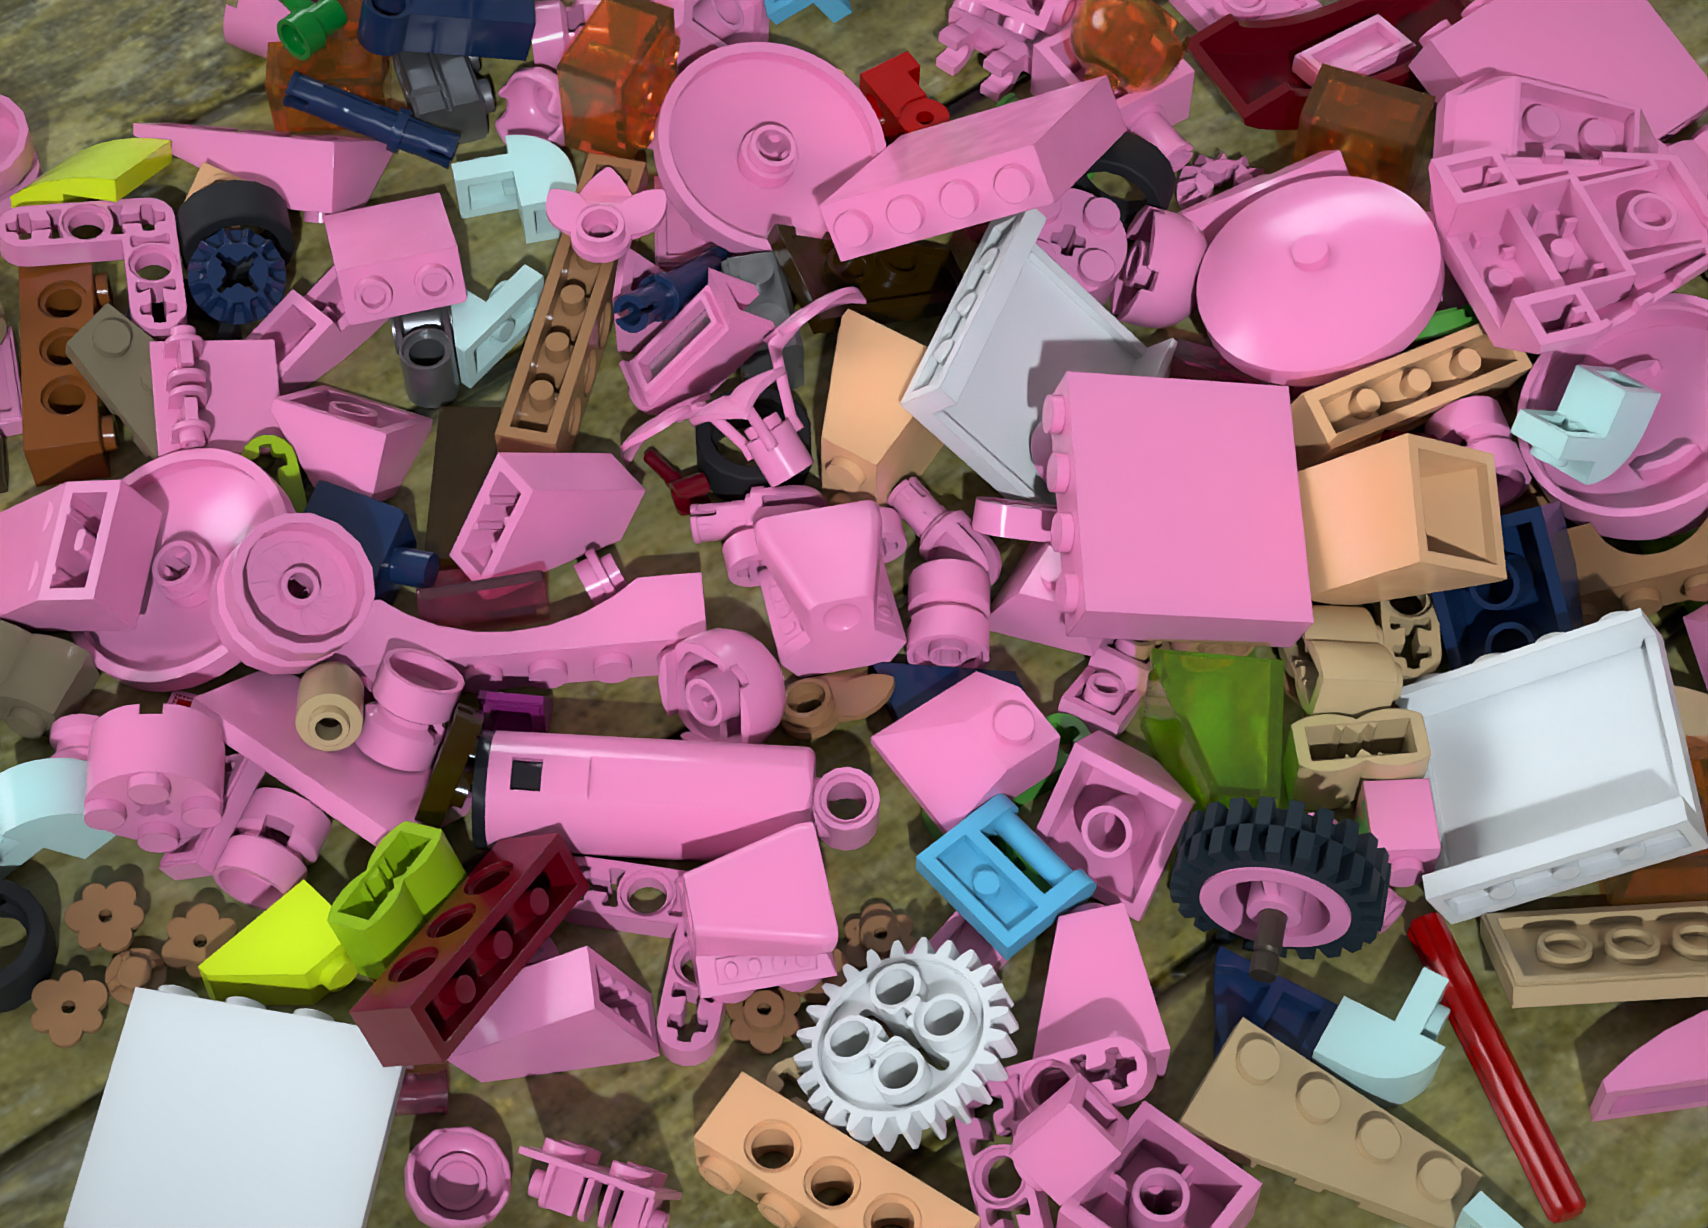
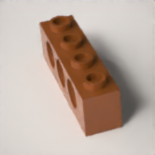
(62, 416)

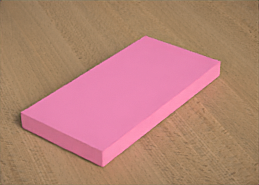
(347, 784)

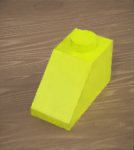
(282, 955)

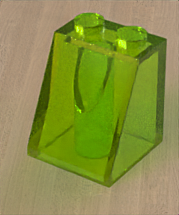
(1216, 723)

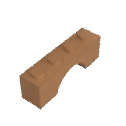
(1628, 581)

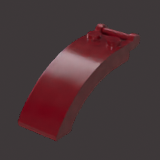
(1255, 58)

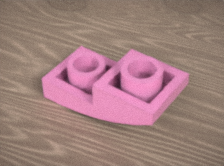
(1111, 685)

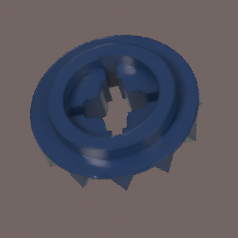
(236, 304)

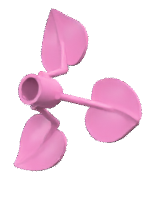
(772, 442)

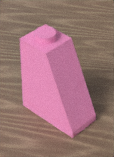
(545, 512)
(1097, 992)
(561, 1019)

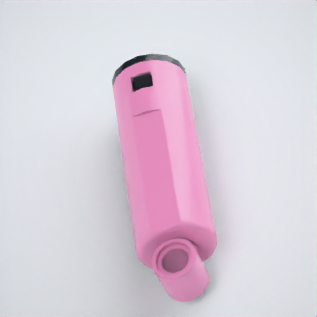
(658, 794)

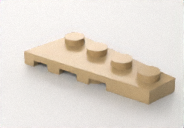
(1297, 1119)

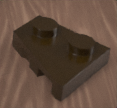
(453, 766)

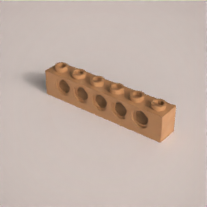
(565, 339)

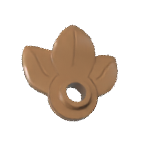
(824, 700)

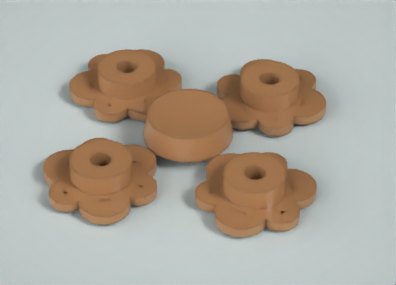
(129, 968)
(768, 1030)

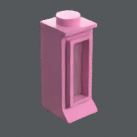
(697, 346)

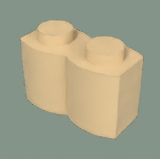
(1343, 664)
(1335, 753)

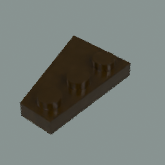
(896, 282)

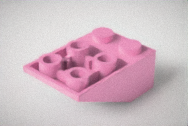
(77, 557)

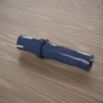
(392, 127)
(664, 294)

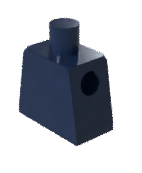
(384, 536)

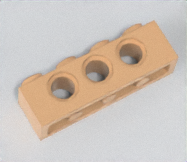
(1400, 393)
(760, 1121)

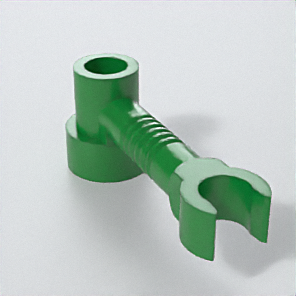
(309, 25)

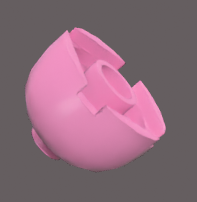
(1160, 270)
(723, 687)

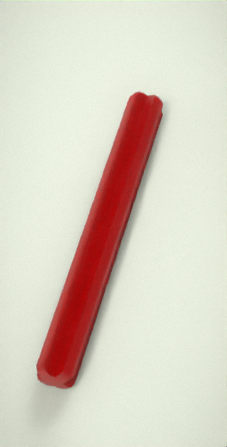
(1498, 1071)

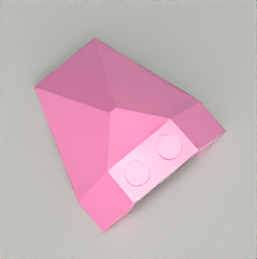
(1563, 244)

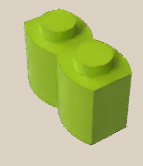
(396, 895)

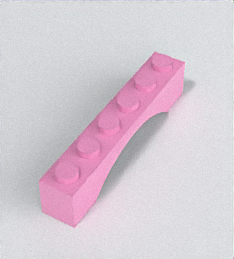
(605, 644)

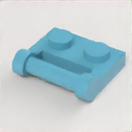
(991, 888)

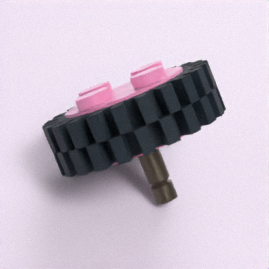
(1280, 880)

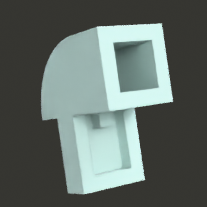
(515, 182)
(1593, 426)
(45, 810)
(1387, 1057)

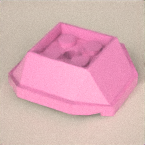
(1537, 116)

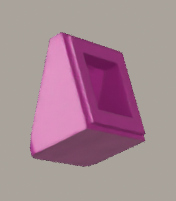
(515, 712)

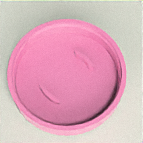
(1666, 477)

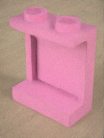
(395, 259)

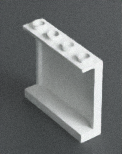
(1007, 347)
(1555, 766)
(235, 1119)

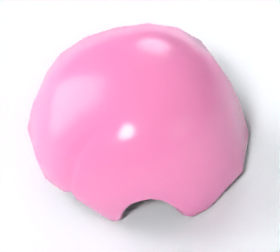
(532, 106)
(457, 1179)

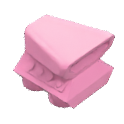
(828, 589)
(761, 917)

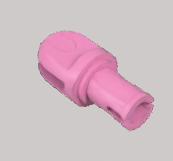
(725, 519)
(941, 531)

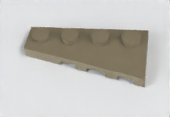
(116, 364)

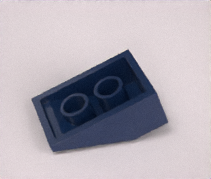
(1532, 601)

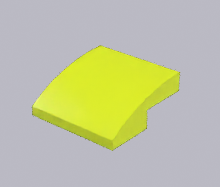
(98, 172)

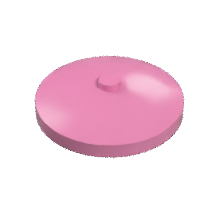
(760, 142)
(1320, 280)
(207, 509)

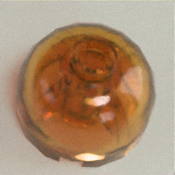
(1126, 42)

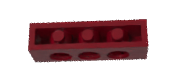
(470, 951)

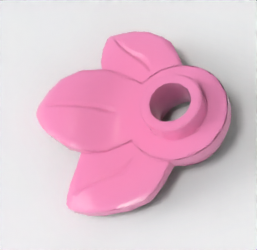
(605, 216)

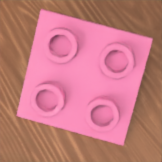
(212, 392)
(566, 1176)

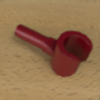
(684, 490)

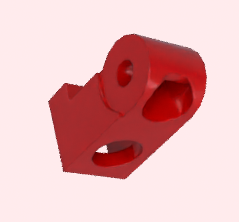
(898, 99)

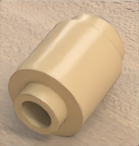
(330, 706)

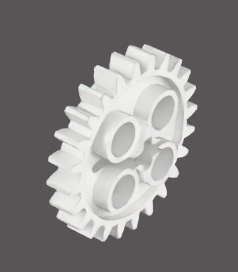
(926, 1000)

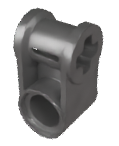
(427, 356)

